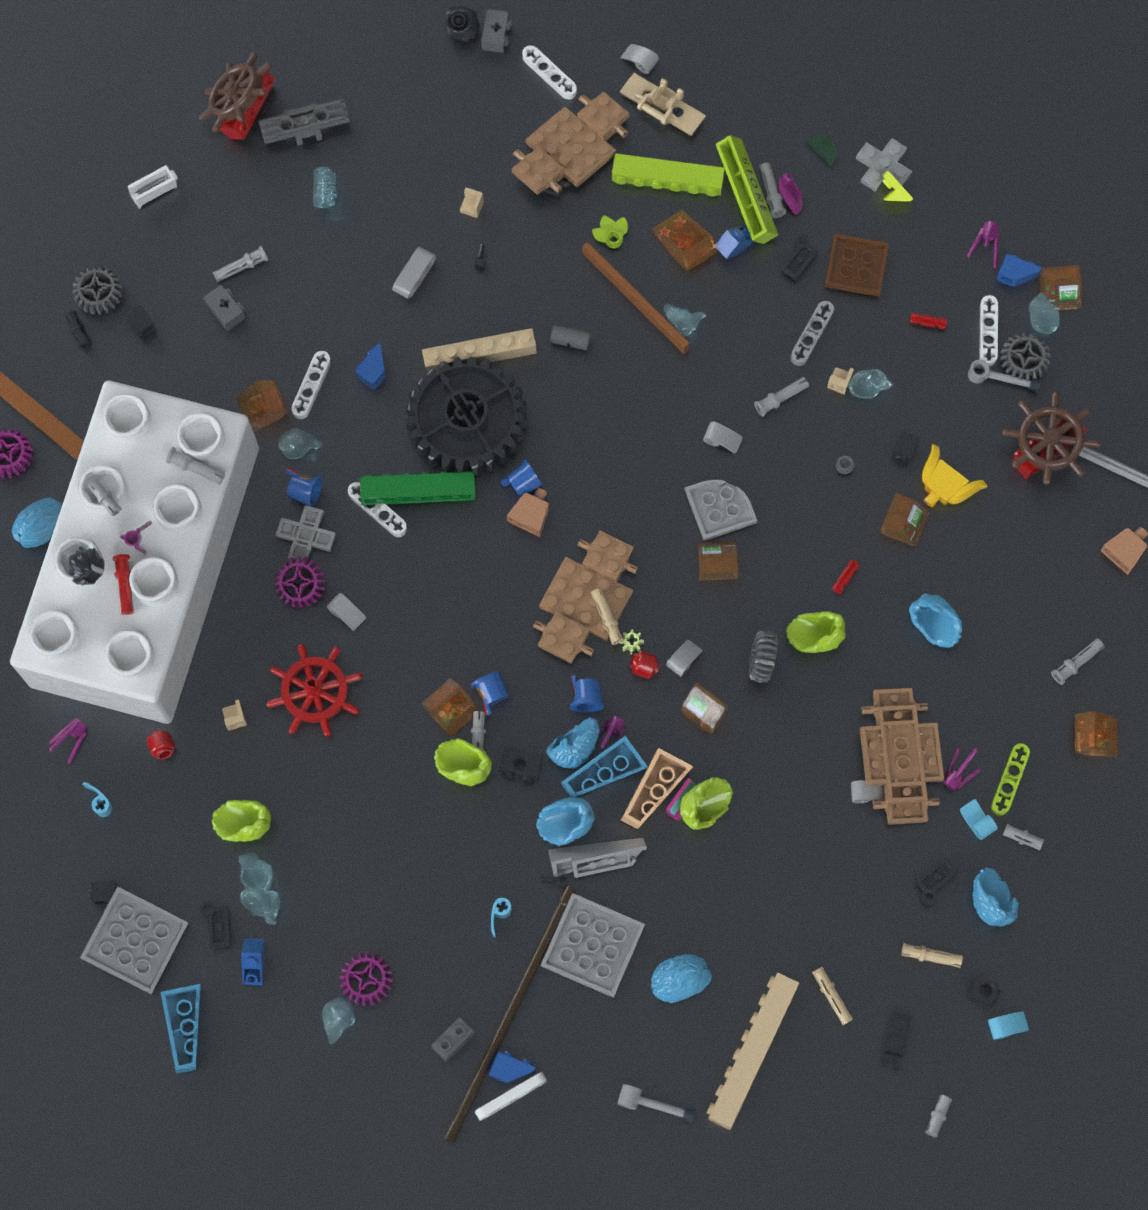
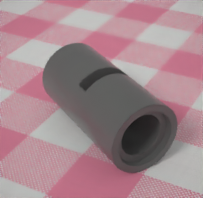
(574, 337)

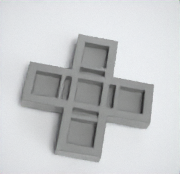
(882, 161)
(306, 533)

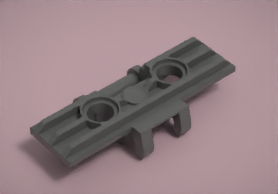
(305, 125)

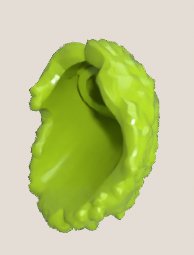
(816, 632)
(462, 762)
(706, 803)
(241, 820)

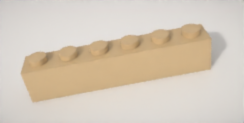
(490, 348)

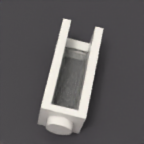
(152, 185)

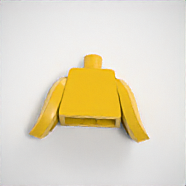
(945, 483)

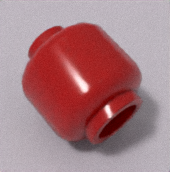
(644, 664)
(160, 744)

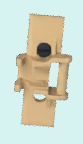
(665, 99)

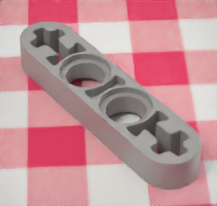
(810, 332)

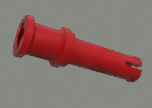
(122, 574)

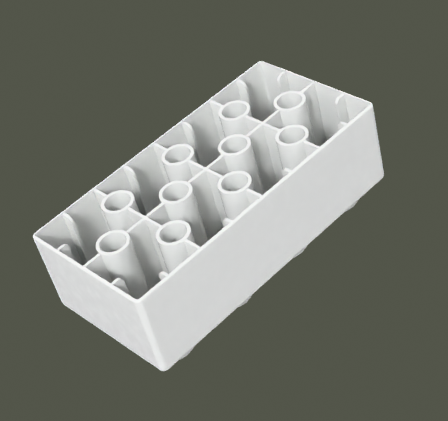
(75, 634)

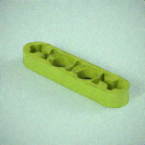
(1010, 779)

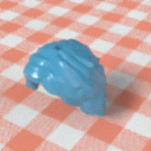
(36, 522)
(936, 620)
(575, 746)
(565, 820)
(993, 899)
(680, 978)

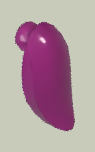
(791, 193)

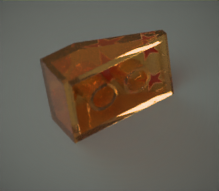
(685, 240)

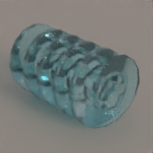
(324, 187)

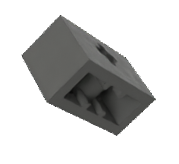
(495, 40)
(228, 316)
(452, 1040)

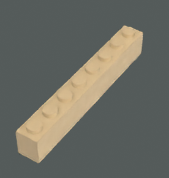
(753, 1051)

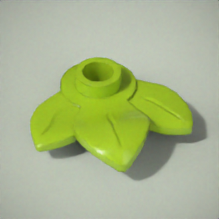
(609, 230)

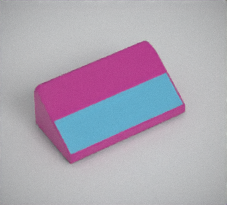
(674, 807)

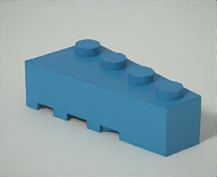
(609, 766)
(182, 1021)

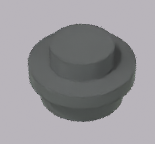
(844, 464)

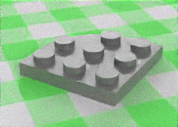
(719, 508)

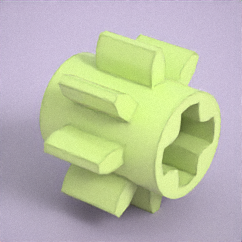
(637, 642)

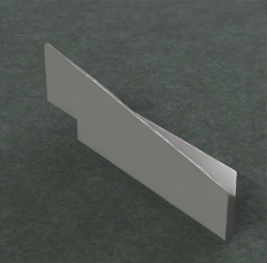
(595, 858)

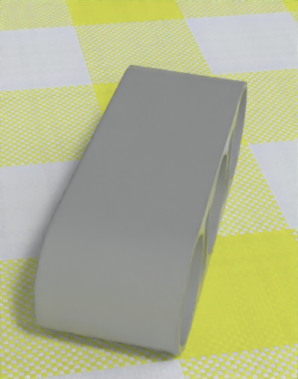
(414, 272)

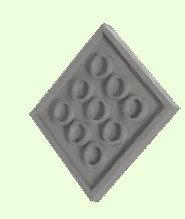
(134, 940)
(592, 945)

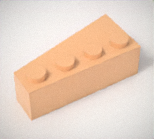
(658, 781)

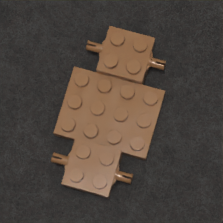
(571, 144)
(571, 597)
(901, 755)

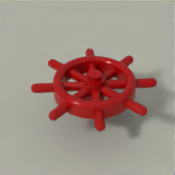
(314, 690)

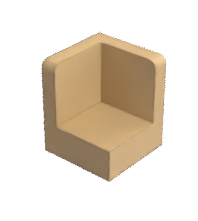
(472, 202)
(840, 380)
(234, 716)

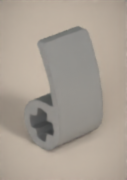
(643, 57)
(721, 435)
(346, 610)
(683, 658)
(863, 793)

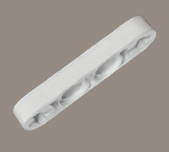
(549, 72)
(989, 330)
(309, 384)
(376, 510)
(511, 1096)

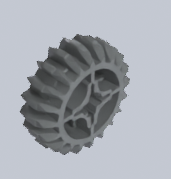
(82, 289)
(1017, 356)
(763, 656)

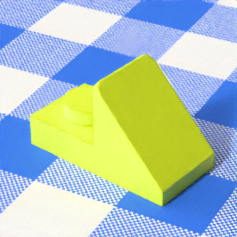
(898, 192)

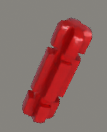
(927, 320)
(845, 577)

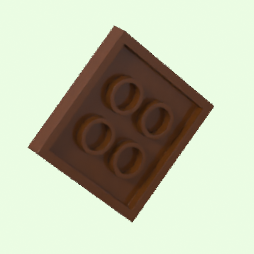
(856, 265)

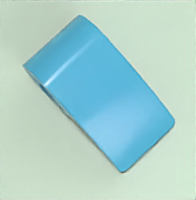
(99, 800)
(977, 820)
(496, 912)
(1007, 1025)

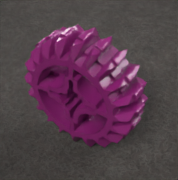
(22, 446)
(300, 590)
(369, 970)

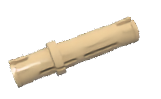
(610, 623)
(923, 953)
(832, 995)

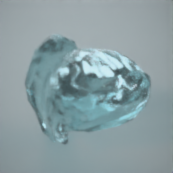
(1043, 315)
(682, 319)
(868, 383)
(296, 443)
(255, 871)
(262, 903)
(337, 1017)

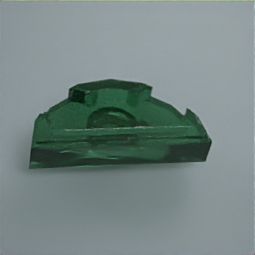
(824, 147)

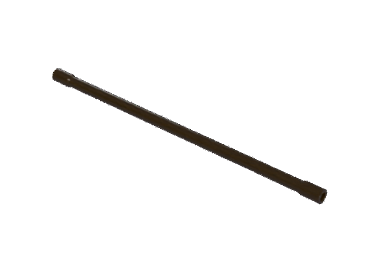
(456, 1124)

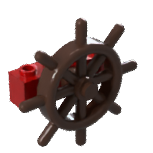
(241, 95)
(1049, 443)

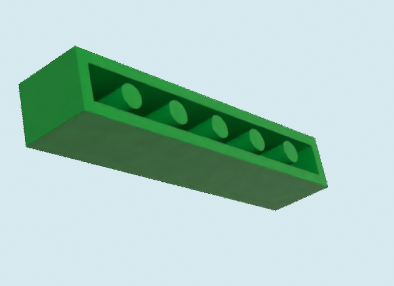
(417, 488)

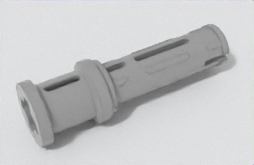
(773, 197)
(249, 260)
(774, 400)
(186, 462)
(1071, 666)

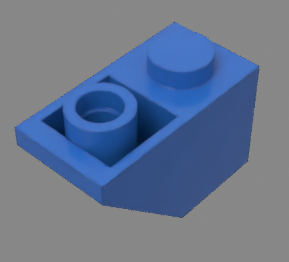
(734, 241)
(1017, 271)
(372, 369)
(253, 961)
(510, 1069)

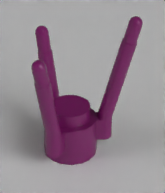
(989, 233)
(134, 538)
(613, 727)
(75, 729)
(953, 779)

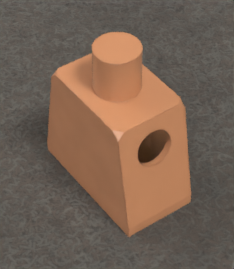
(530, 512)
(1126, 548)

